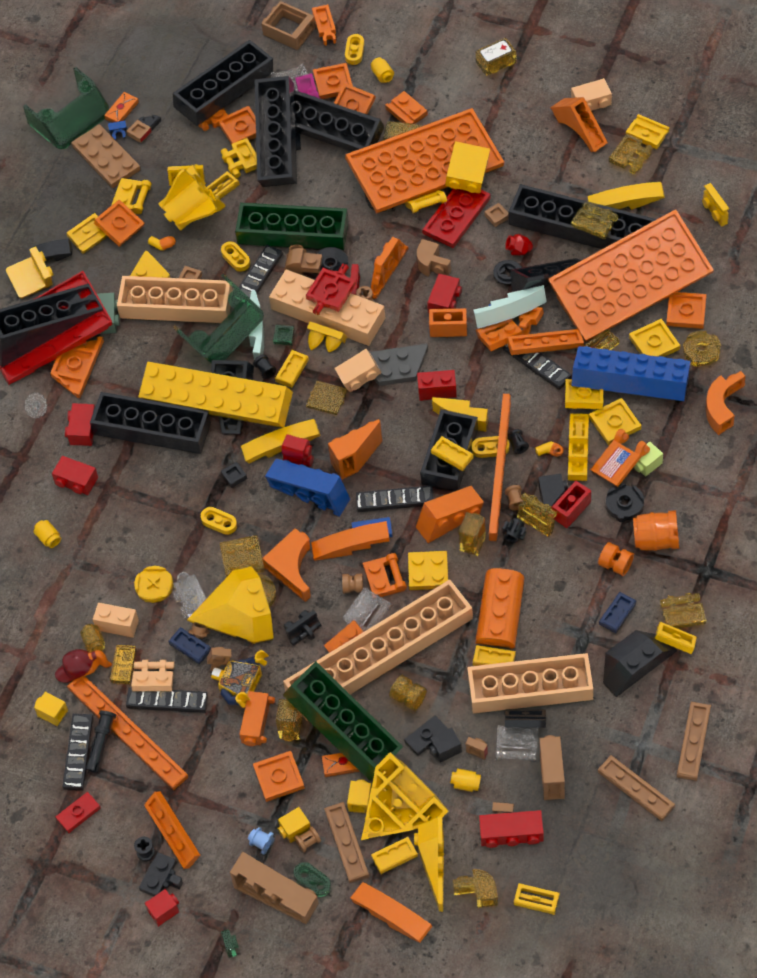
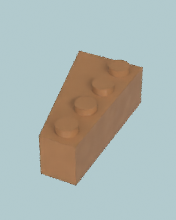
(273, 888)

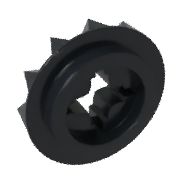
(499, 271)

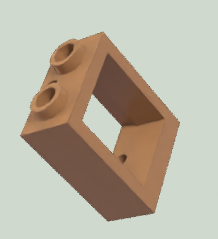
(306, 26)
(552, 768)

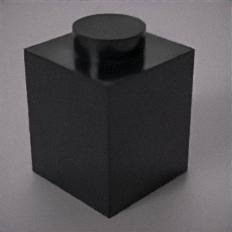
(445, 745)

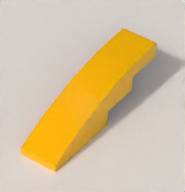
(631, 195)
(271, 443)
(578, 447)

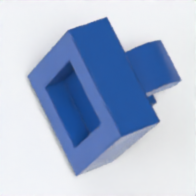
(116, 127)

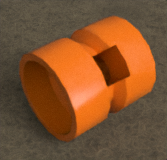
(609, 557)

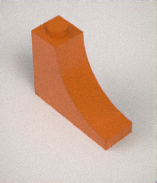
(578, 116)
(285, 562)

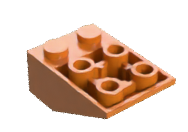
(354, 449)

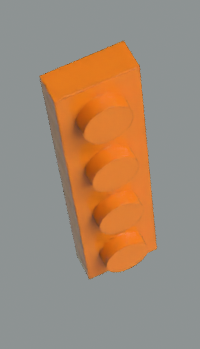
(545, 342)
(172, 830)

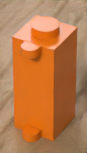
(255, 718)

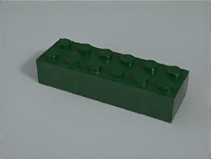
(291, 226)
(341, 719)

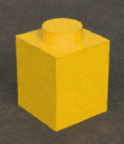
(50, 708)
(358, 796)
(293, 824)

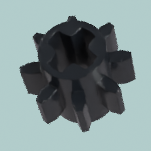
(514, 530)

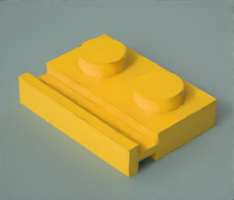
(648, 131)
(716, 205)
(86, 234)

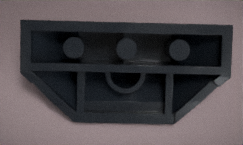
(633, 660)

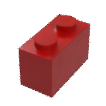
(445, 293)
(437, 384)
(79, 427)
(74, 475)
(572, 504)

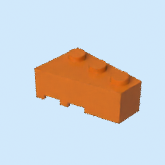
(447, 512)

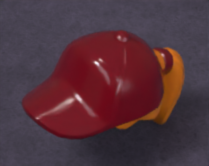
(79, 664)

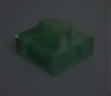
(283, 334)
(230, 943)

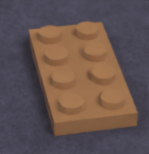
(105, 156)

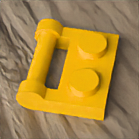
(127, 190)
(426, 200)

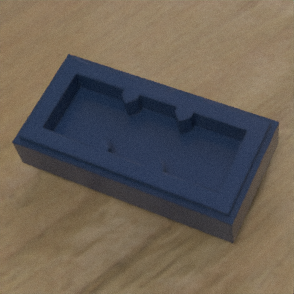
(617, 612)
(189, 645)

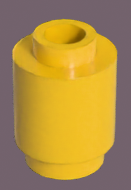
(382, 70)
(47, 533)
(465, 780)

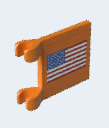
(618, 459)

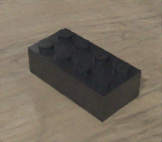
(458, 429)

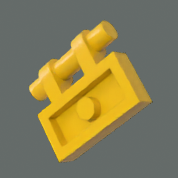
(246, 155)

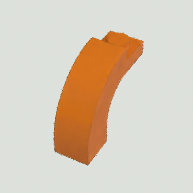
(717, 413)

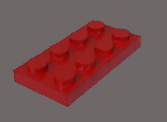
(455, 216)

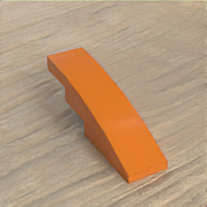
(350, 540)
(392, 912)

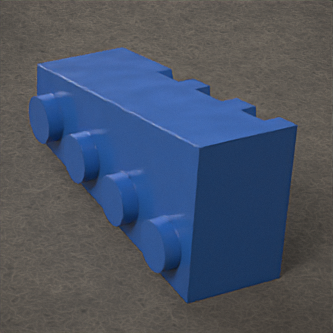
(309, 485)

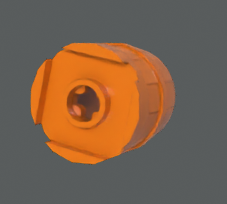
(656, 531)

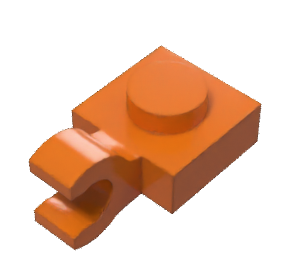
(530, 318)

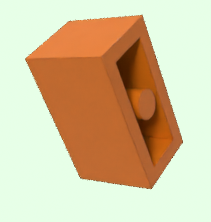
(448, 322)

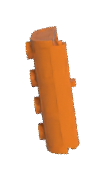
(500, 608)

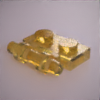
(625, 152)
(592, 223)
(537, 514)
(683, 616)

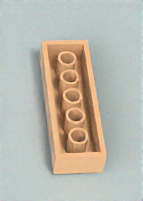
(174, 299)
(356, 319)
(530, 683)

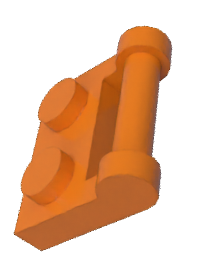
(497, 338)
(378, 578)

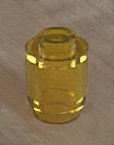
(92, 638)

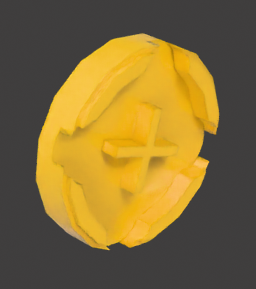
(153, 584)

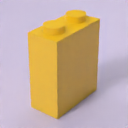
(467, 167)

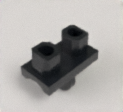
(303, 628)

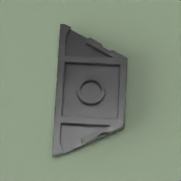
(399, 364)

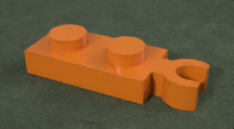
(324, 23)

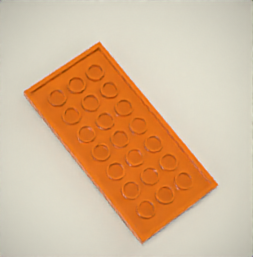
(417, 160)
(630, 275)

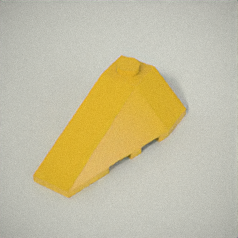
(431, 851)

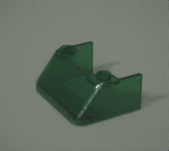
(74, 118)
(231, 331)

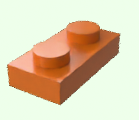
(345, 635)

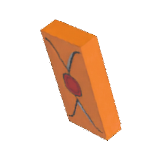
(121, 108)
(337, 765)

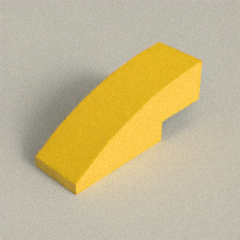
(462, 407)

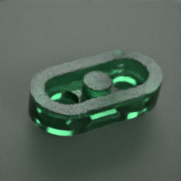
(313, 879)

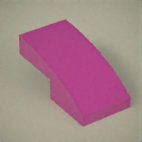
(307, 85)

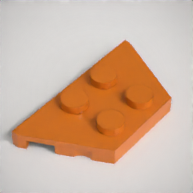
(386, 264)
(75, 366)

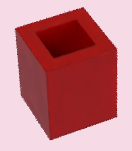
(162, 907)

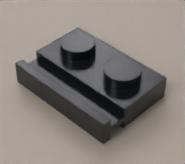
(525, 718)

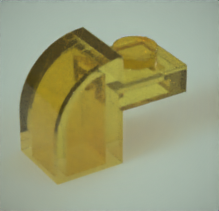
(481, 884)

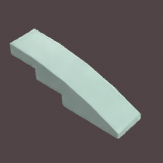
(511, 307)
(257, 335)

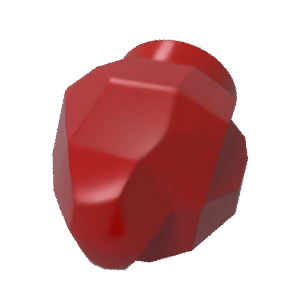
(518, 244)

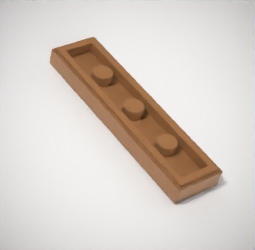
(693, 741)
(636, 788)
(346, 842)

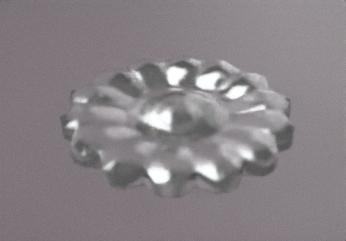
(35, 405)

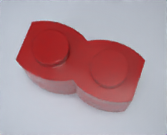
(297, 450)

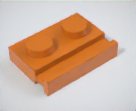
(406, 109)

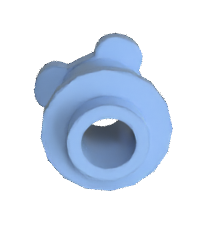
(261, 839)

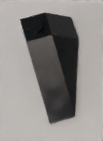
(538, 275)
(237, 369)

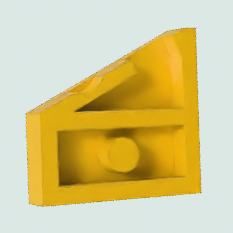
(149, 267)

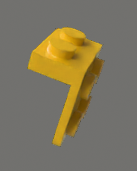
(30, 274)

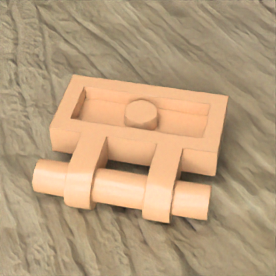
(153, 680)

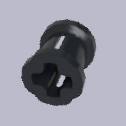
(265, 367)
(517, 441)
(141, 843)

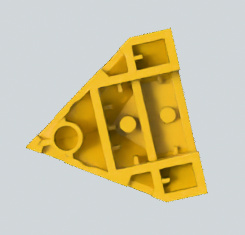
(237, 608)
(399, 800)

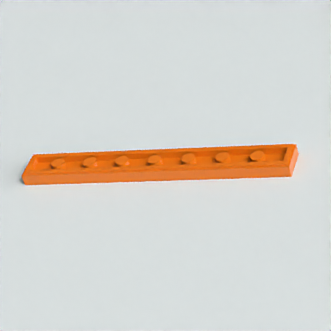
(499, 469)
(129, 733)

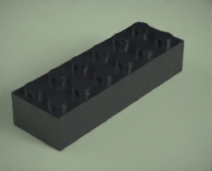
(222, 82)
(335, 123)
(275, 131)
(150, 422)

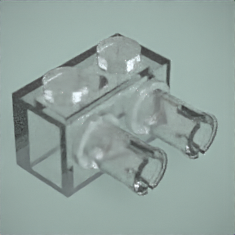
(188, 593)

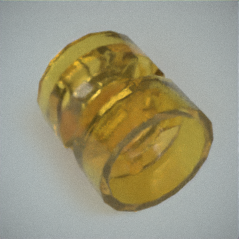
(410, 694)

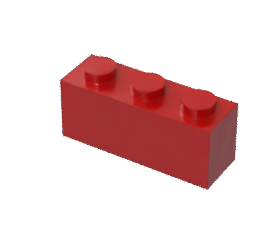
(511, 828)

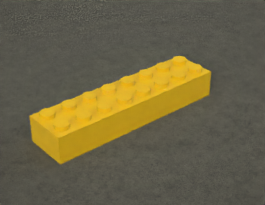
(217, 394)

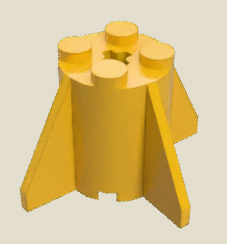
(189, 199)

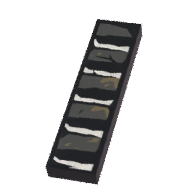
(261, 270)
(543, 367)
(393, 498)
(168, 700)
(77, 752)

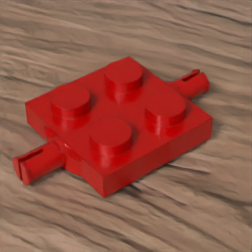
(330, 289)

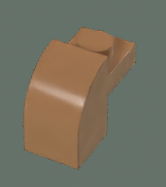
(429, 259)
(302, 262)

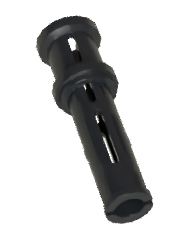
(102, 731)

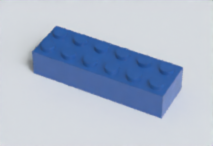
(631, 373)

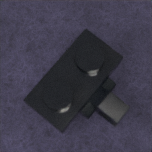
(160, 875)

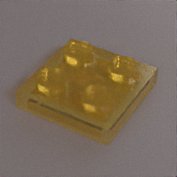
(242, 554)

